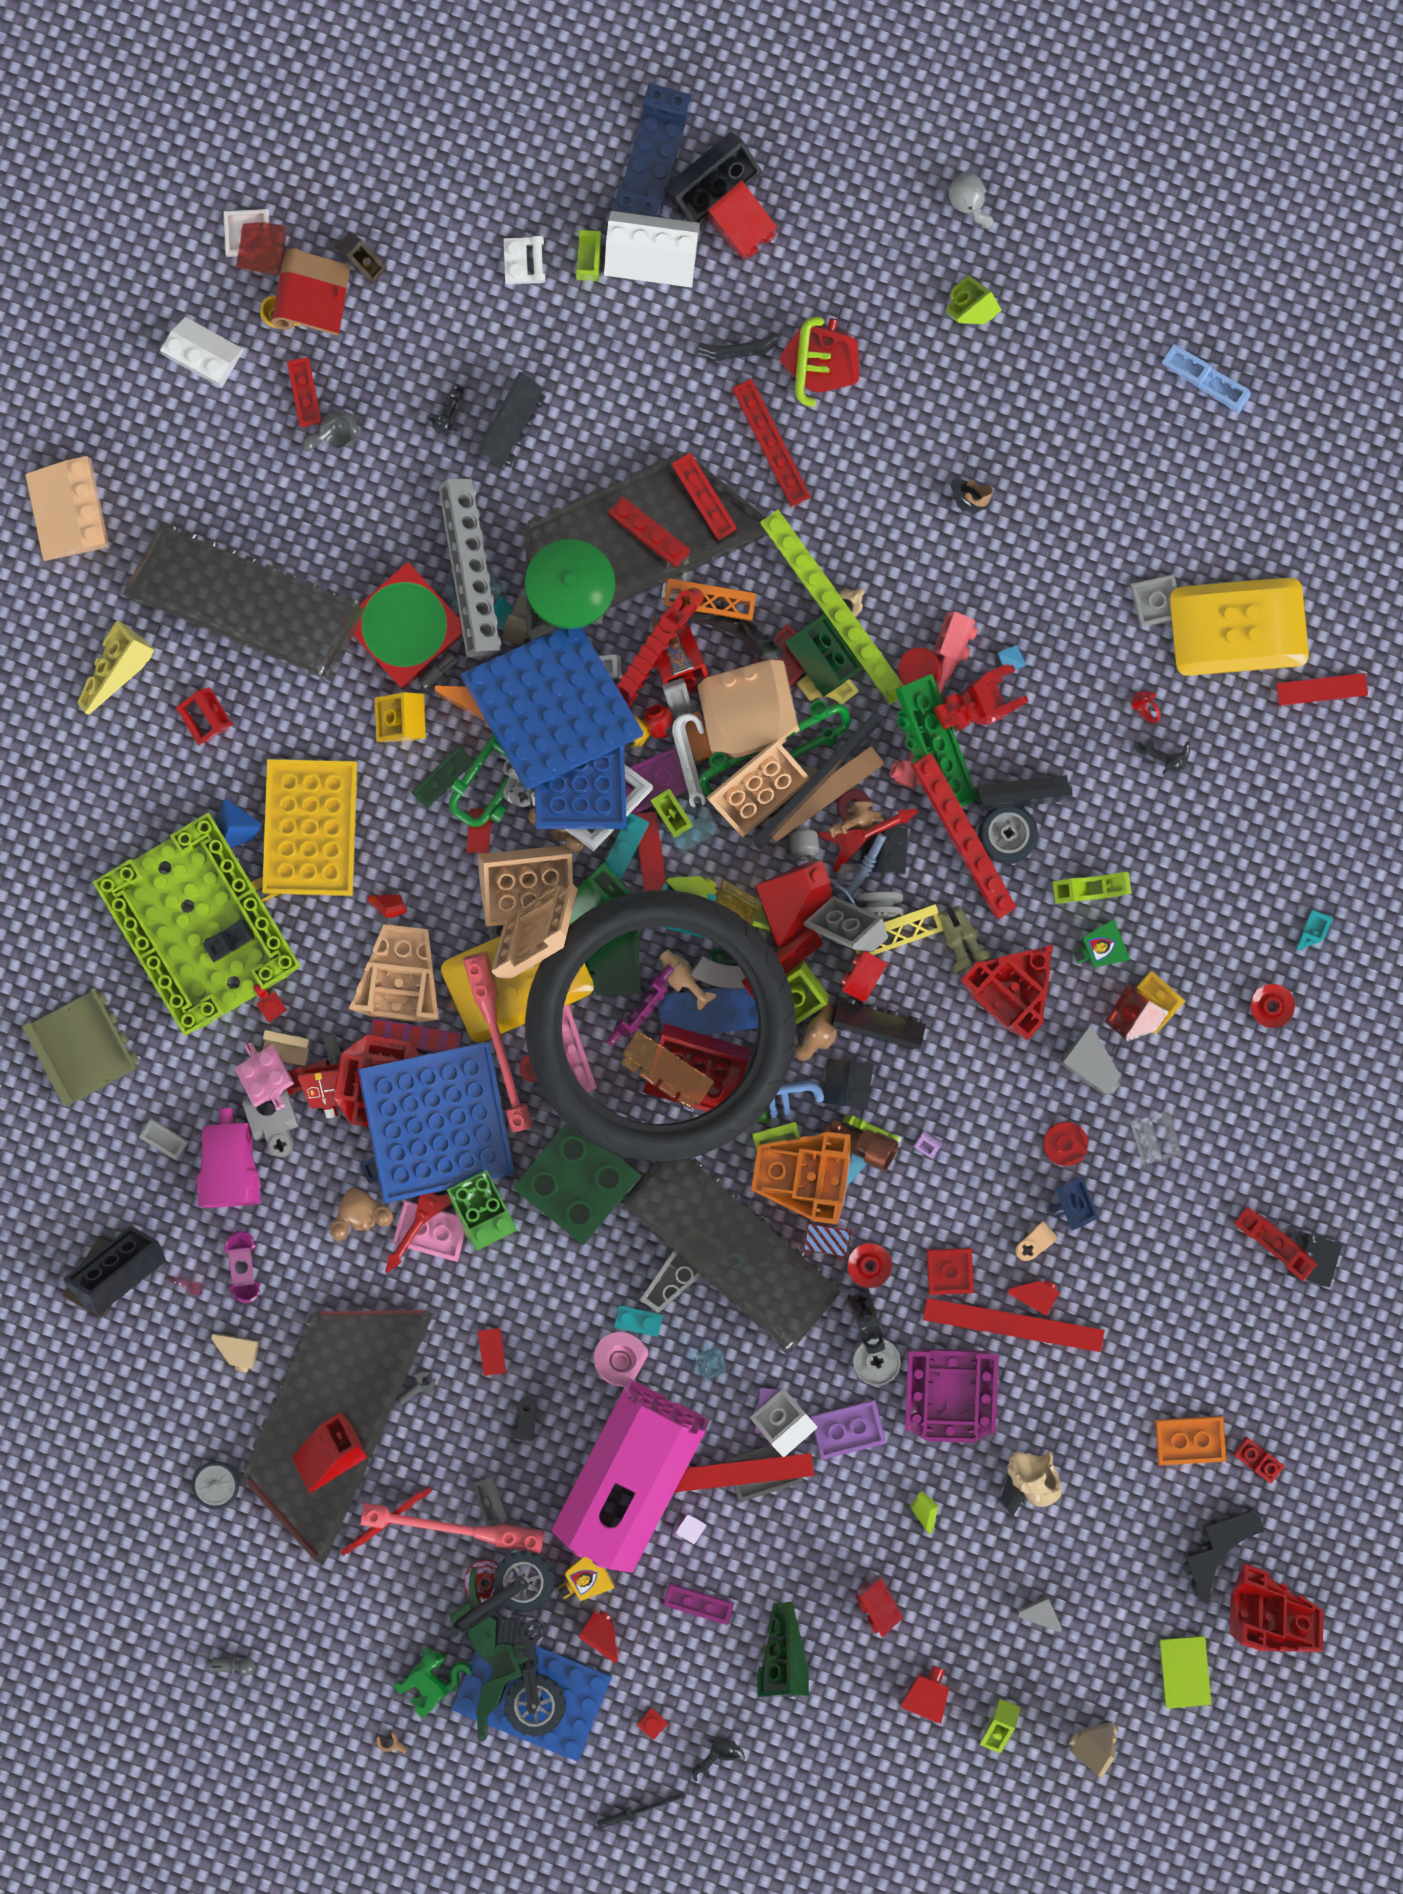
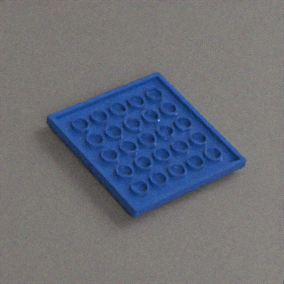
(551, 705)
(435, 1121)

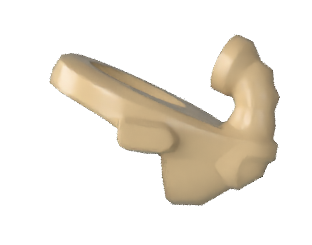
(855, 597)

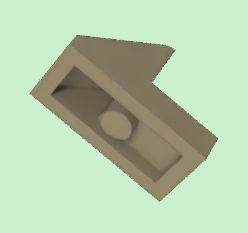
(516, 625)

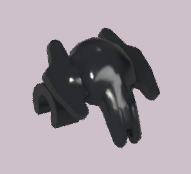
(442, 423)
(1174, 762)
(721, 1748)

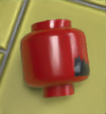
(659, 721)

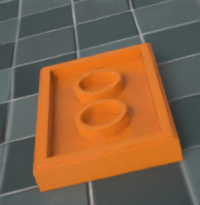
(1190, 1440)

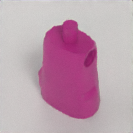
(227, 1165)

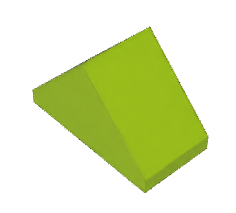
(671, 813)

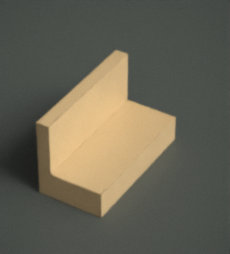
(289, 1048)

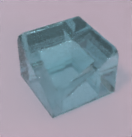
(710, 1363)

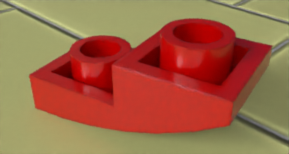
(1258, 1459)

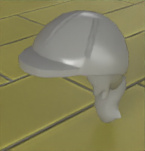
(968, 196)

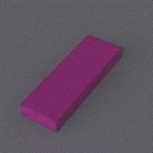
(698, 1603)

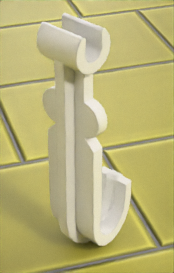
(686, 757)

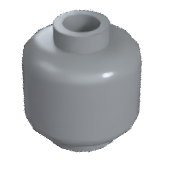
(804, 843)

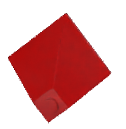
(793, 898)

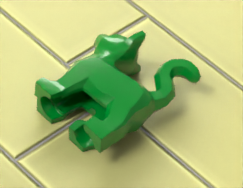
(429, 1684)

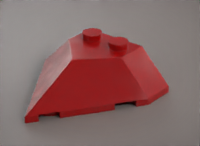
(1013, 989)

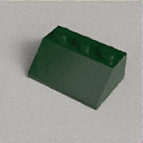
(823, 655)

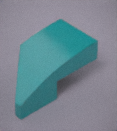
(1314, 929)

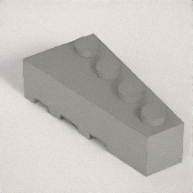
(669, 1282)

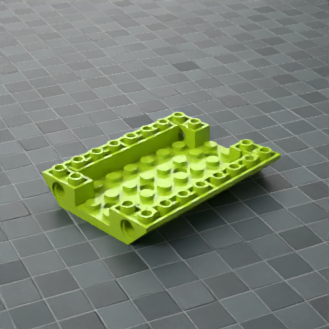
(170, 940)

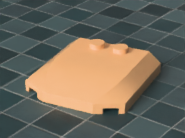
(748, 708)
(535, 932)

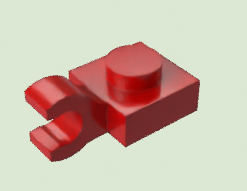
(270, 1005)

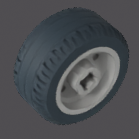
(1020, 825)

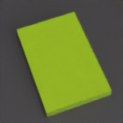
(1185, 1672)

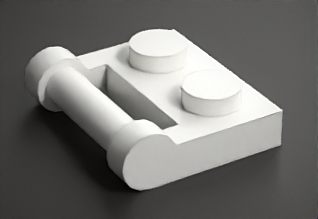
(516, 260)

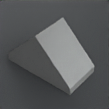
(1040, 1613)

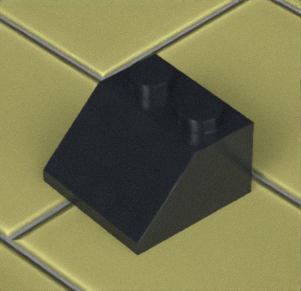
(892, 854)
(847, 1083)

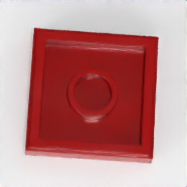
(950, 1271)

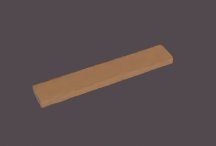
(833, 788)

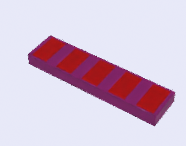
(420, 1037)

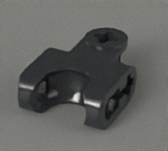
(867, 1321)

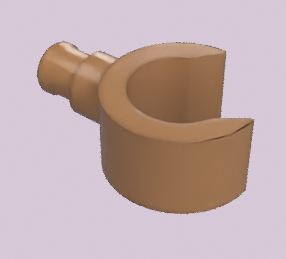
(396, 1745)

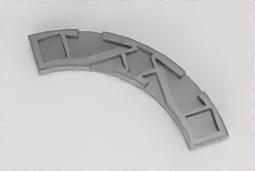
(719, 974)

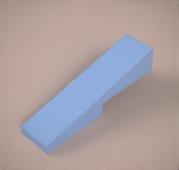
(1206, 378)

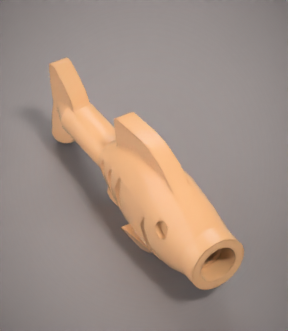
(681, 978)

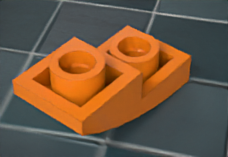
(698, 742)

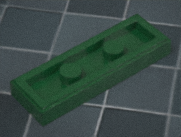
(443, 777)

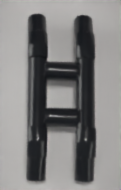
(756, 348)

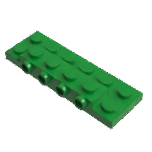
(927, 736)

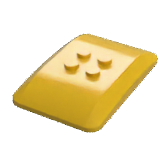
(1239, 626)
(512, 996)

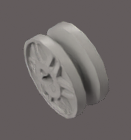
(881, 904)
(869, 1372)

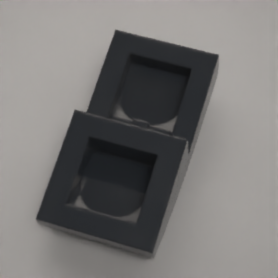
(228, 940)

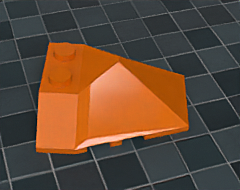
(805, 1174)

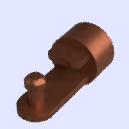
(874, 1148)

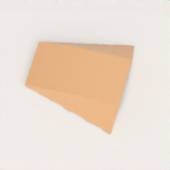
(398, 977)

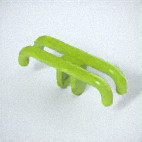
(802, 365)

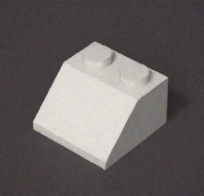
(783, 1422)

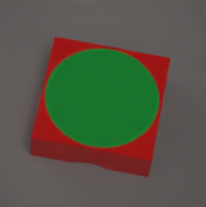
(406, 626)

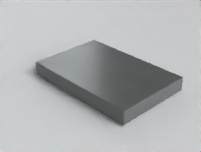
(753, 1490)

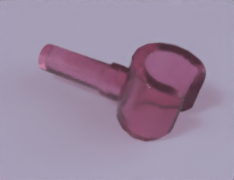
(195, 1288)

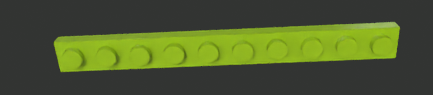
(832, 605)

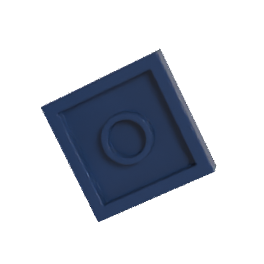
(1074, 1204)

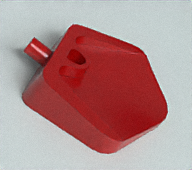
(843, 360)

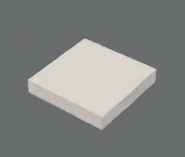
(233, 227)

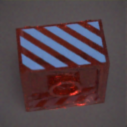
(826, 1240)

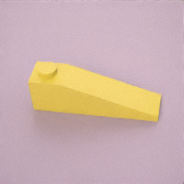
(122, 658)

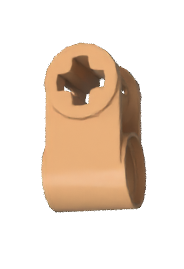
(1038, 1239)

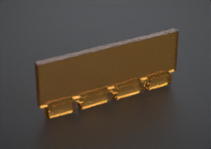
(664, 1065)

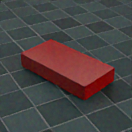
(492, 1351)

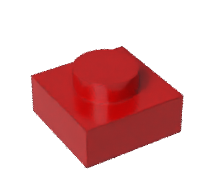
(652, 1723)

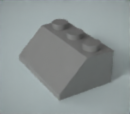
(848, 925)

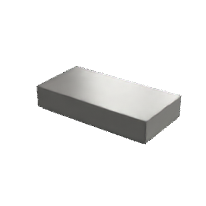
(677, 698)
(164, 1139)

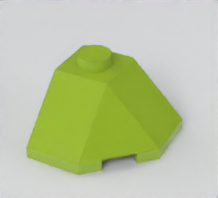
(972, 303)

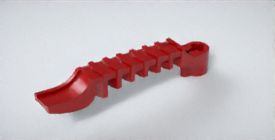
(659, 640)

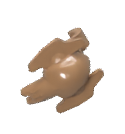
(861, 819)

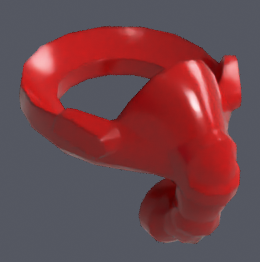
(1139, 703)

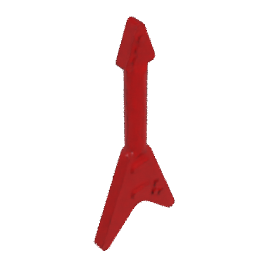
(855, 839)
(427, 1208)
(372, 1531)

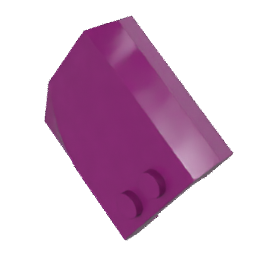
(951, 1394)

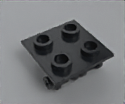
(1324, 1253)

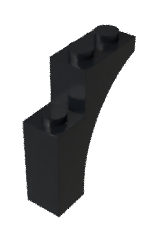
(1222, 1537)

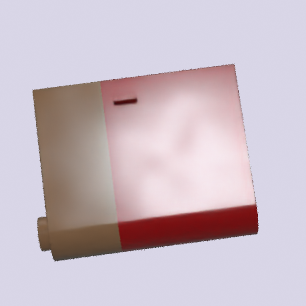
(310, 292)

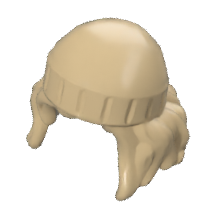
(1035, 1477)

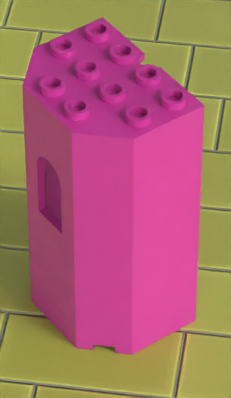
(642, 1449)

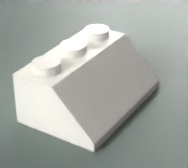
(201, 351)

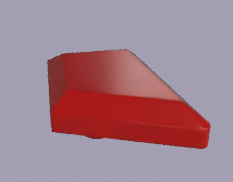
(388, 904)

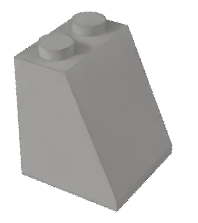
(1092, 1063)

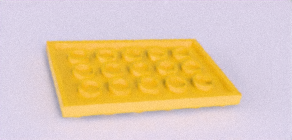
(310, 827)

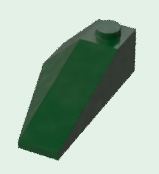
(784, 1663)

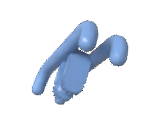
(793, 1087)

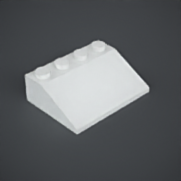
(651, 249)

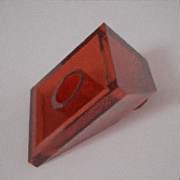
(262, 247)
(1135, 1014)

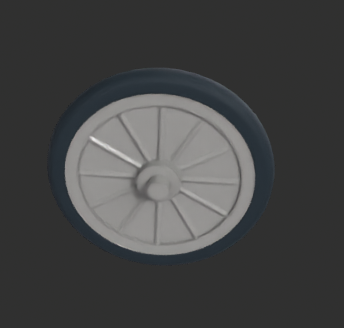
(215, 1485)

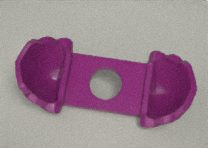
(242, 1285)

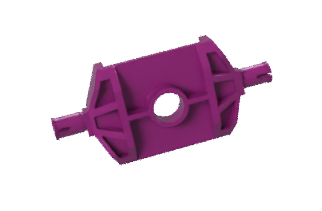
(649, 1001)

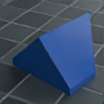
(236, 824)

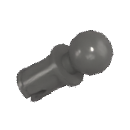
(245, 1666)

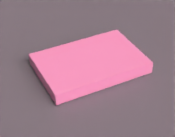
(438, 1236)

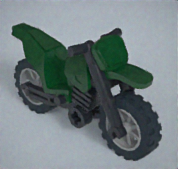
(516, 1652)

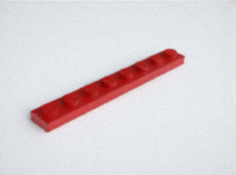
(963, 836)

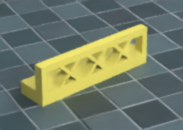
(909, 919)

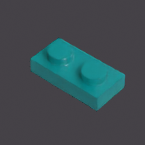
(638, 1321)

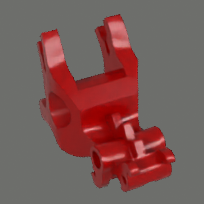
(979, 702)

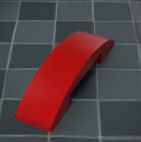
(1276, 1242)

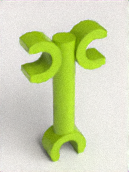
(863, 1125)

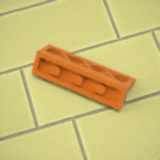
(713, 593)

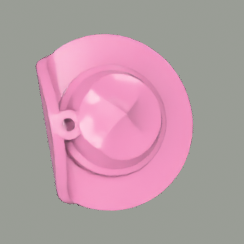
(619, 1357)

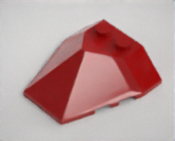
(1271, 1616)

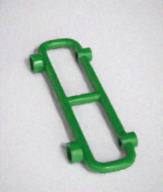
(819, 711)
(494, 809)

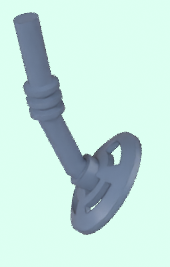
(847, 893)

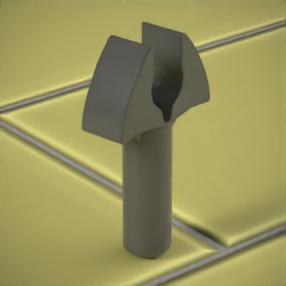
(417, 1387)

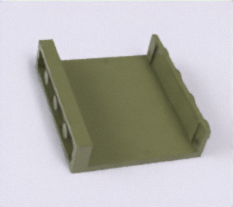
(81, 1047)

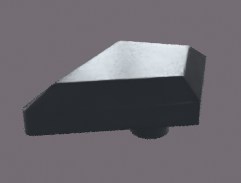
(1011, 1497)

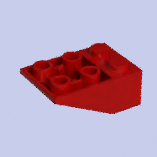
(863, 976)
(328, 1452)
(878, 1602)

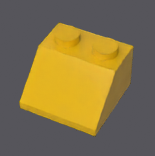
(400, 717)

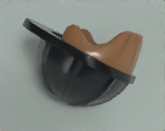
(970, 496)

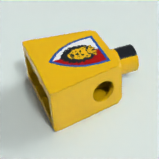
(585, 1580)

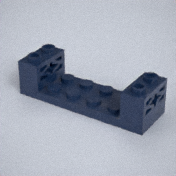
(654, 151)

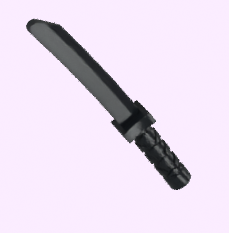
(629, 1814)

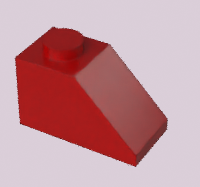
(1036, 1295)

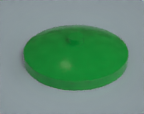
(570, 584)

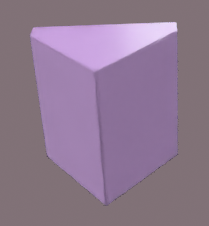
(928, 1144)

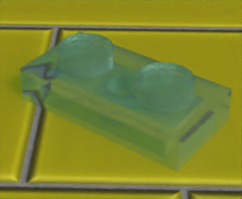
(702, 829)

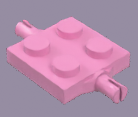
(264, 1076)

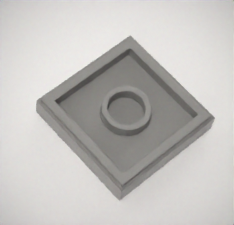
(1152, 599)

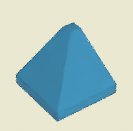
(1012, 657)

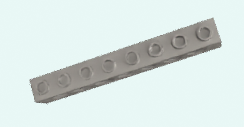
(451, 493)

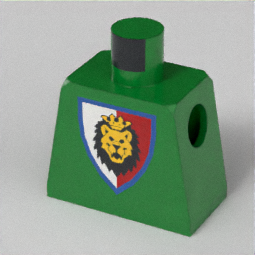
(1102, 947)

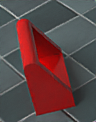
(212, 711)

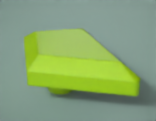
(925, 1511)

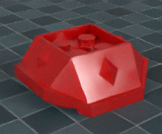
(364, 1053)

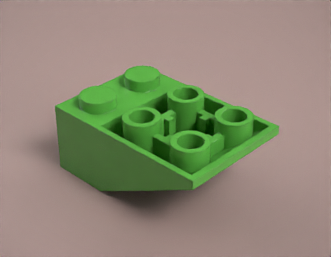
(481, 1211)

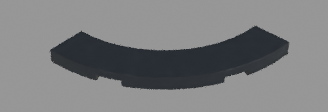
(745, 630)

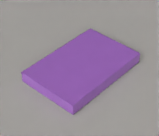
(848, 1429)

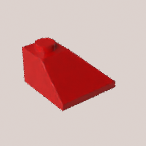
(601, 1635)

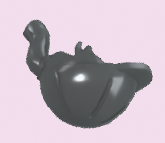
(336, 429)

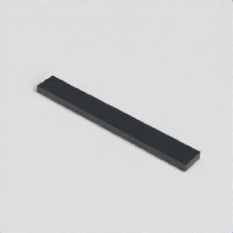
(817, 780)

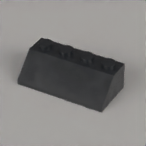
(712, 177)
(511, 422)
(878, 1025)
(115, 1269)

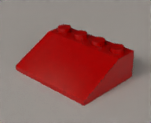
(712, 1057)

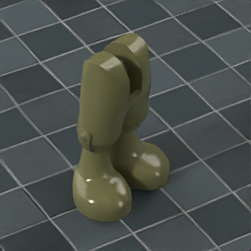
(957, 934)

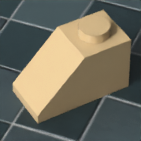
(237, 1351)

